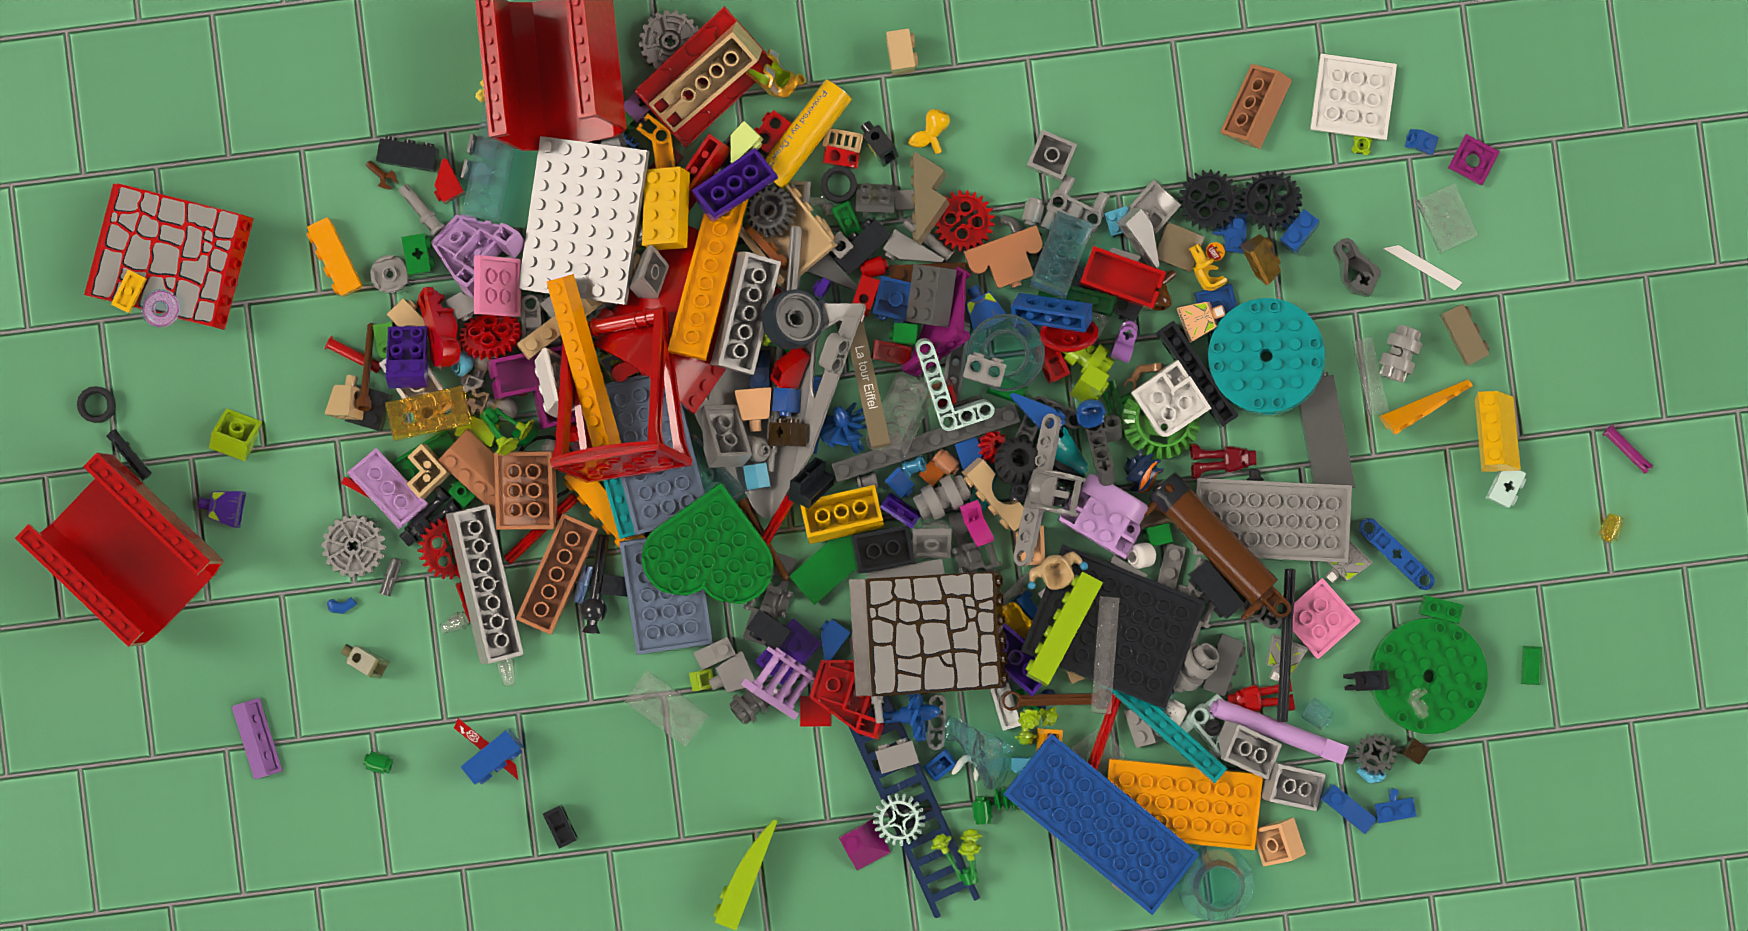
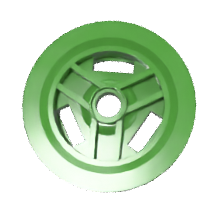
(1138, 431)

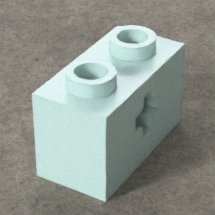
(1497, 490)

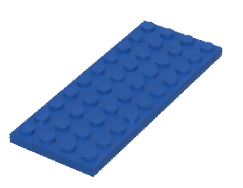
(1101, 824)

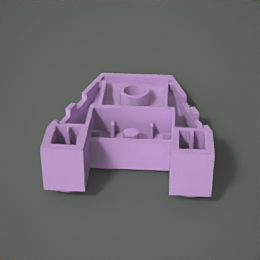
(469, 237)

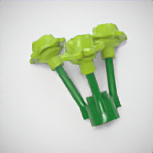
(969, 848)

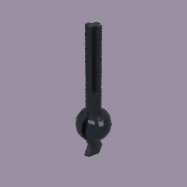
(594, 608)

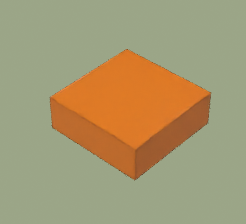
(931, 474)

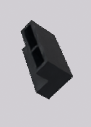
(811, 483)

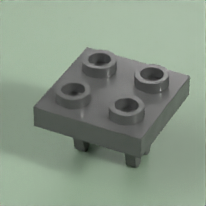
(875, 198)

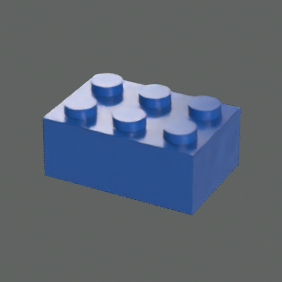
(493, 757)

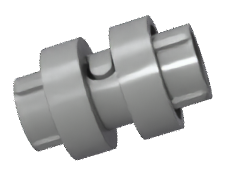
(1405, 340)
(951, 492)
(1198, 665)

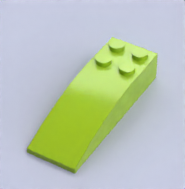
(739, 889)

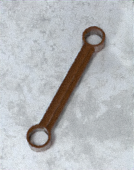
(1047, 699)

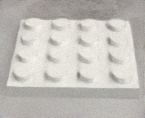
(1353, 97)

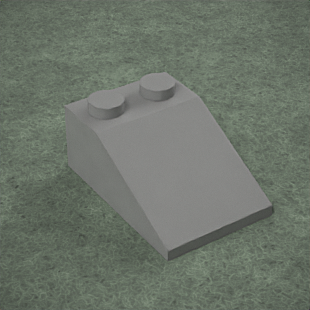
(724, 436)
(1293, 786)

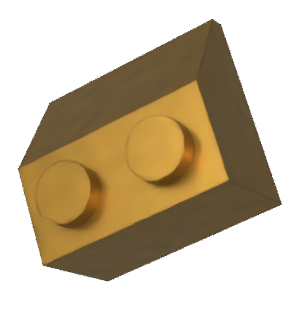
(1261, 259)

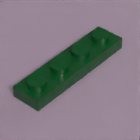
(1101, 303)

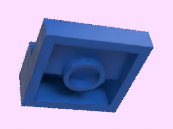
(892, 300)

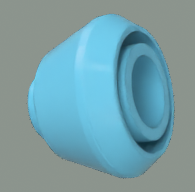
(464, 365)

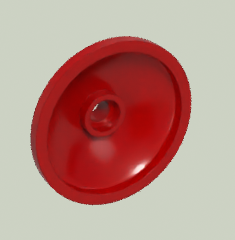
(1068, 340)

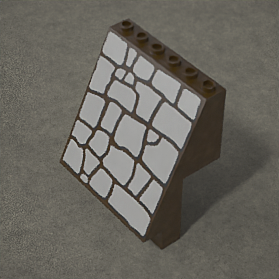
(928, 633)

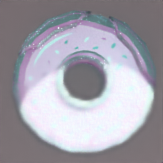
(171, 311)

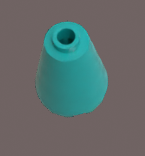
(1069, 453)

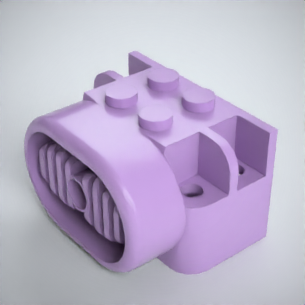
(1106, 516)

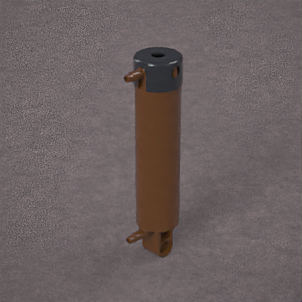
(1218, 545)

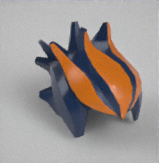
(1142, 471)

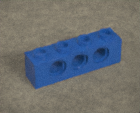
(1053, 312)

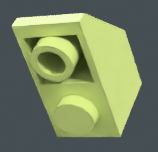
(743, 141)

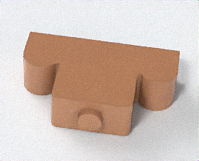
(1006, 257)

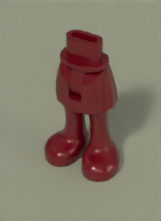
(1233, 459)

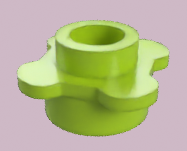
(1366, 145)

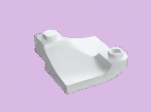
(1170, 399)

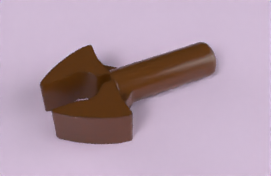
(382, 175)

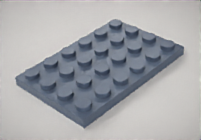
(660, 618)

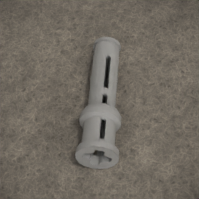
(426, 217)

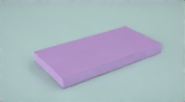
(387, 488)

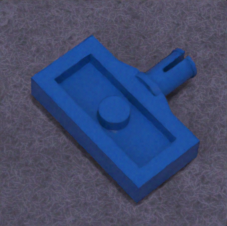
(1233, 234)

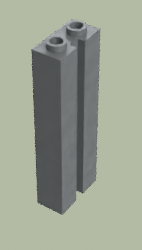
(1326, 435)

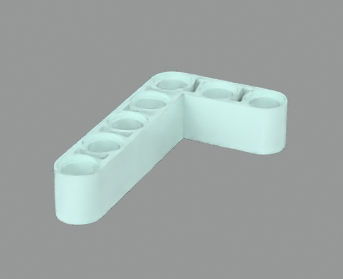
(942, 392)

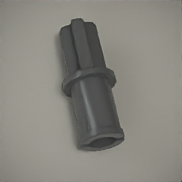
(390, 577)

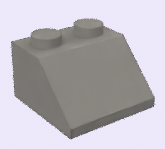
(649, 274)

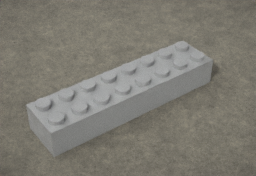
(484, 584)

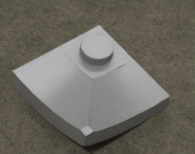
(1157, 203)

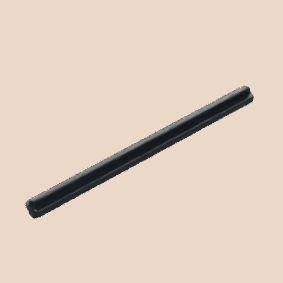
(1286, 647)

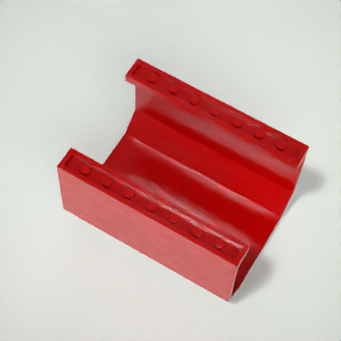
(550, 71)
(124, 553)

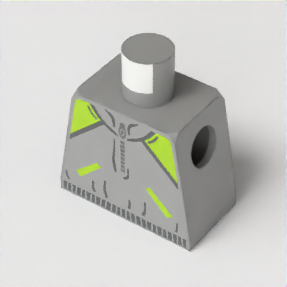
(1356, 563)
(1273, 656)

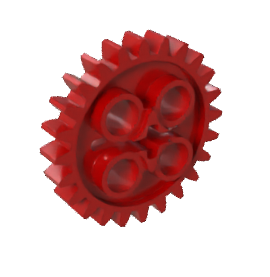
(974, 234)
(490, 336)
(431, 555)

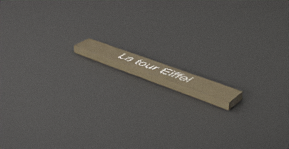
(869, 390)

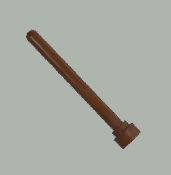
(363, 402)
(746, 507)

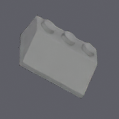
(1248, 749)

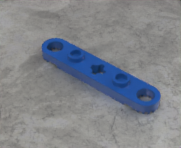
(1386, 544)

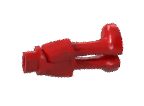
(1251, 697)

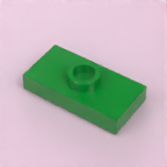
(846, 218)

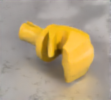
(1203, 267)

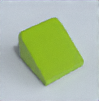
(700, 679)

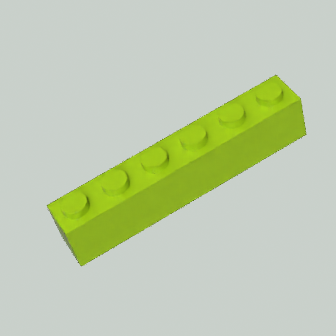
(1064, 628)

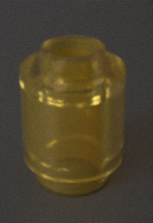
(1611, 528)

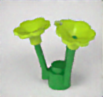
(491, 418)

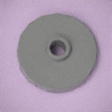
(382, 267)

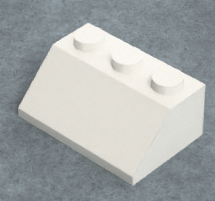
(548, 371)

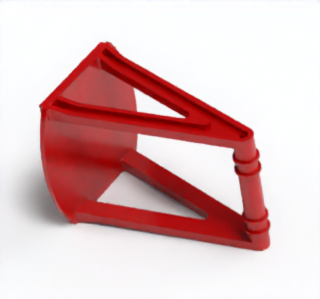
(629, 458)

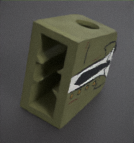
(365, 661)

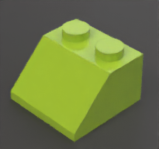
(235, 434)

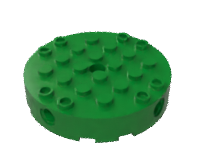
(1456, 670)

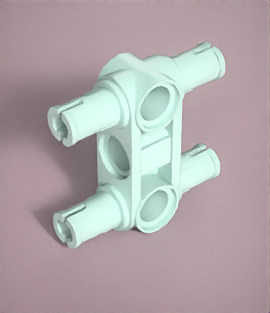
(1191, 723)

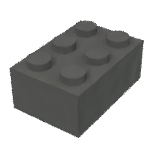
(931, 295)

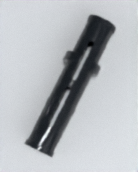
(123, 447)

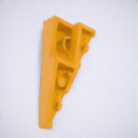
(1410, 413)

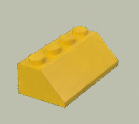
(1497, 432)

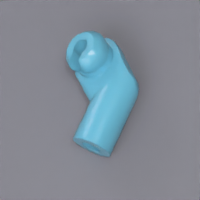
(1370, 778)

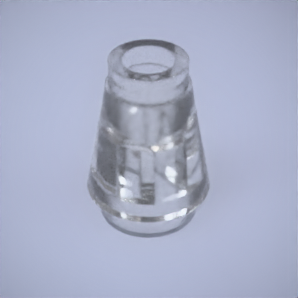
(455, 623)
(507, 671)

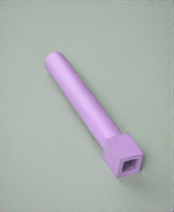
(1279, 730)

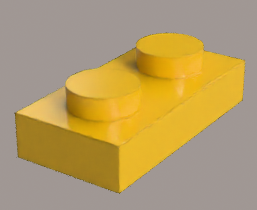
(129, 291)

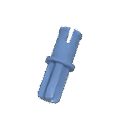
(583, 584)

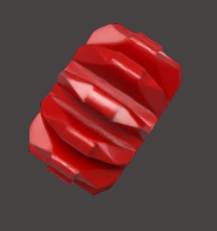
(989, 444)

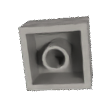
(1051, 155)

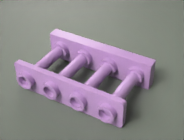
(767, 692)

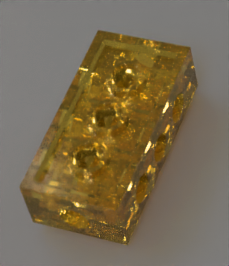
(419, 404)

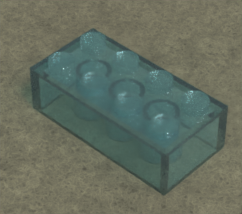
(1061, 255)

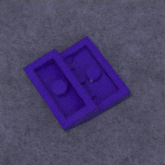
(900, 510)

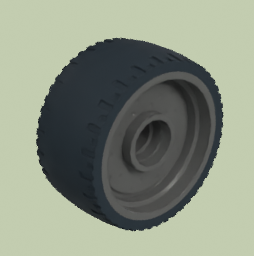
(805, 316)

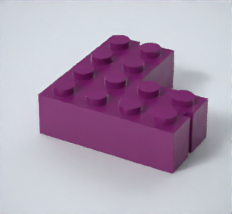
(517, 376)

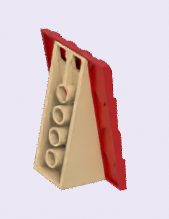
(703, 76)

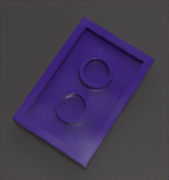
(799, 648)

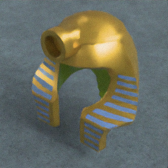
(776, 80)

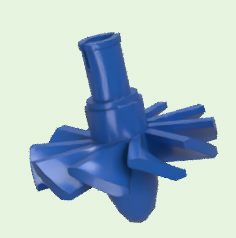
(843, 428)
(916, 714)

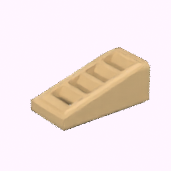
(851, 135)

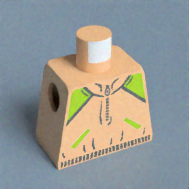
(1199, 319)

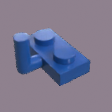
(1395, 808)

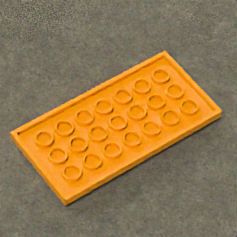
(1192, 804)

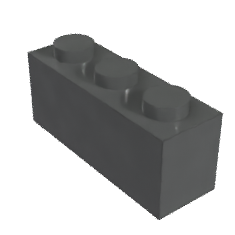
(1229, 652)

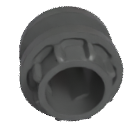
(747, 706)

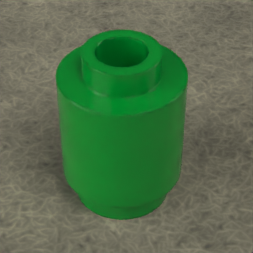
(530, 436)
(378, 762)
(982, 810)

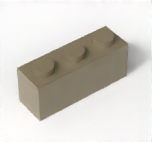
(1465, 334)

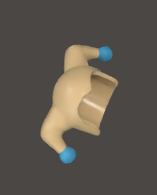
(1056, 571)

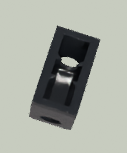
(883, 147)

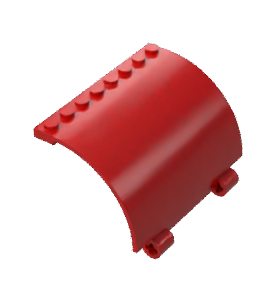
(634, 345)

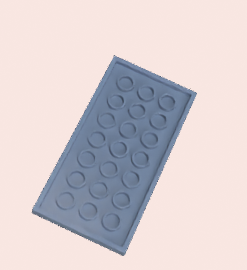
(659, 494)

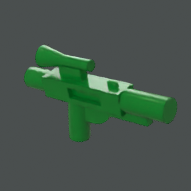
(1116, 401)

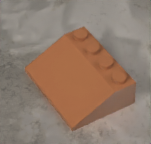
(525, 490)

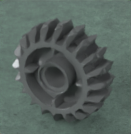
(781, 216)

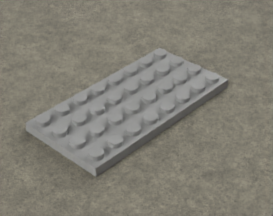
(1283, 517)

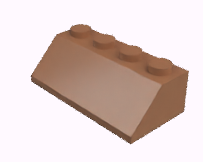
(1256, 106)
(473, 466)

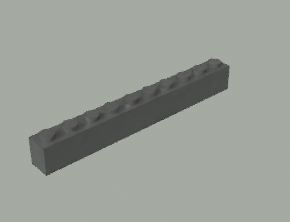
(924, 444)

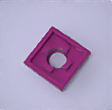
(1485, 153)

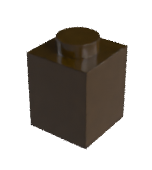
(1415, 751)

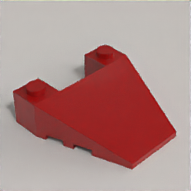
(837, 694)

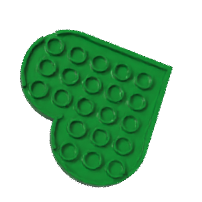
(709, 549)

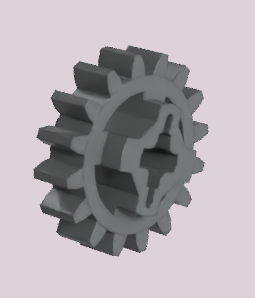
(1382, 750)

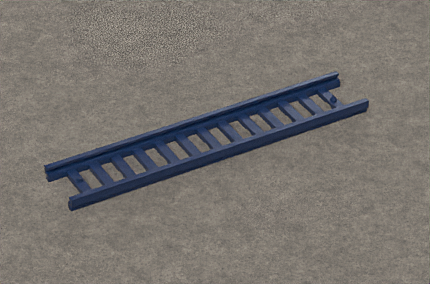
(935, 812)

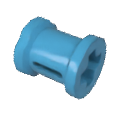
(914, 466)

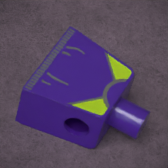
(225, 507)

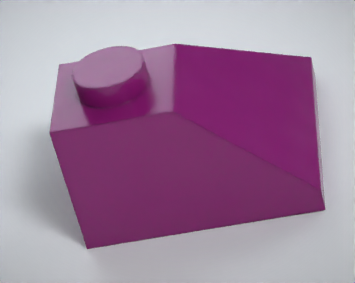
(864, 844)

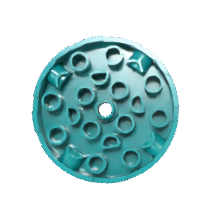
(1260, 328)

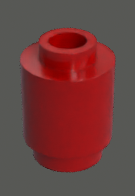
(874, 267)

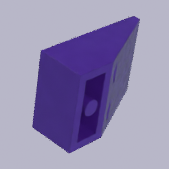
(407, 357)

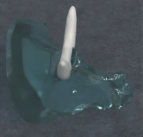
(983, 750)

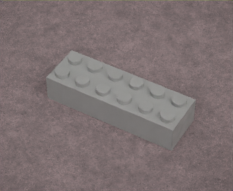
(741, 321)

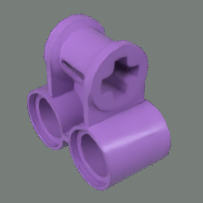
(1124, 342)

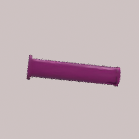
(1615, 437)

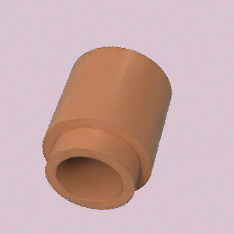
(946, 462)

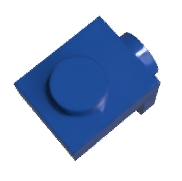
(1421, 141)

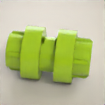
(1091, 355)

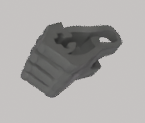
(1354, 259)

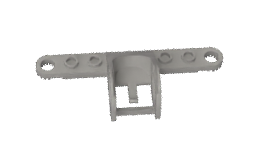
(1043, 491)

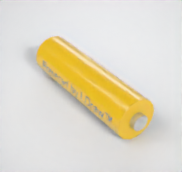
(807, 132)

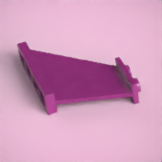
(944, 338)

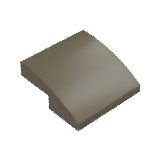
(1175, 245)

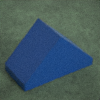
(940, 764)

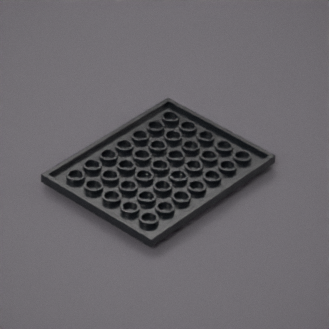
(1151, 630)

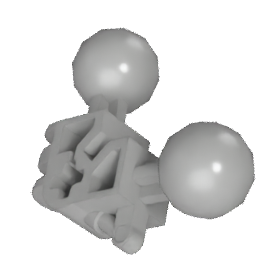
(475, 382)

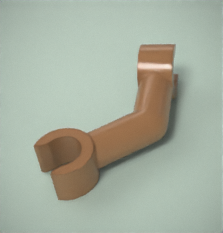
(1143, 368)

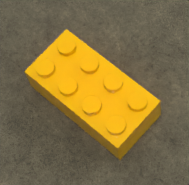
(666, 208)
(843, 514)

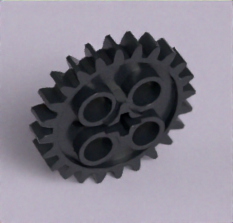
(1254, 199)
(1217, 215)

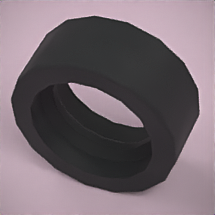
(838, 170)
(82, 408)

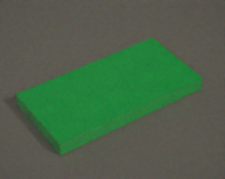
(438, 444)
(825, 569)

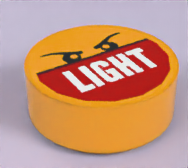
(1215, 250)

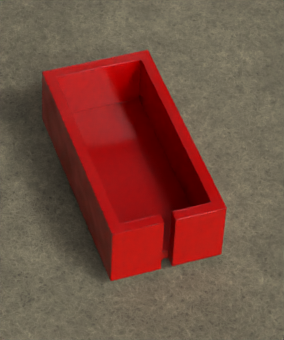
(1122, 277)

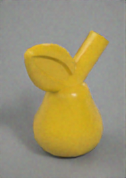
(935, 123)

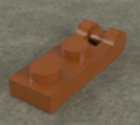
(769, 248)

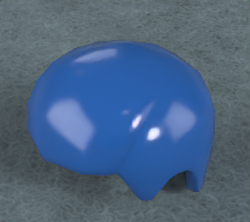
(1090, 413)

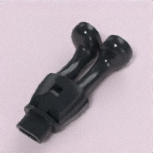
(420, 521)

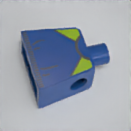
(981, 306)

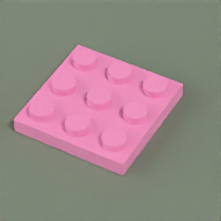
(497, 286)
(1321, 618)

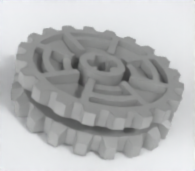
(661, 29)
(338, 546)

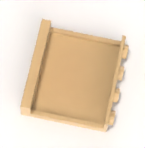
(815, 240)

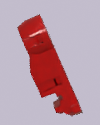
(440, 328)

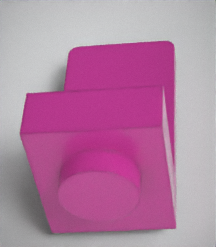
(976, 524)

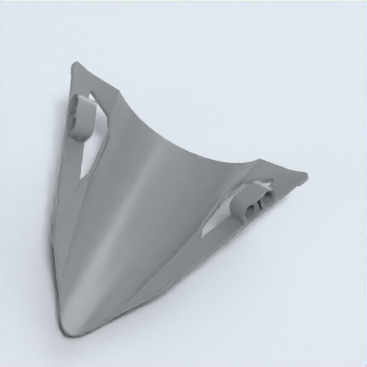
(813, 406)

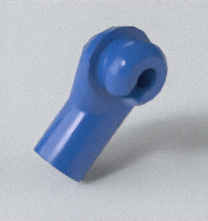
(341, 608)

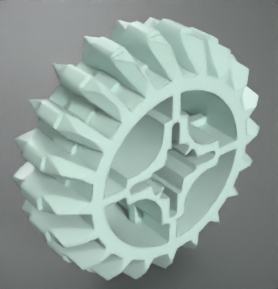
(892, 803)

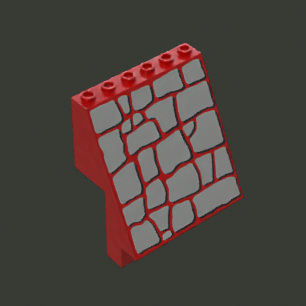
(176, 247)

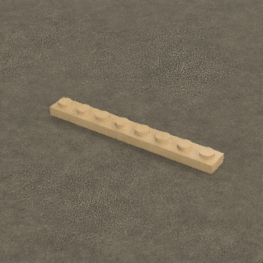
(550, 330)

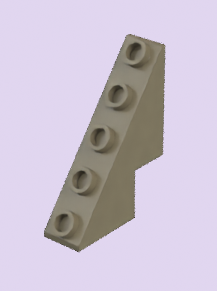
(927, 202)

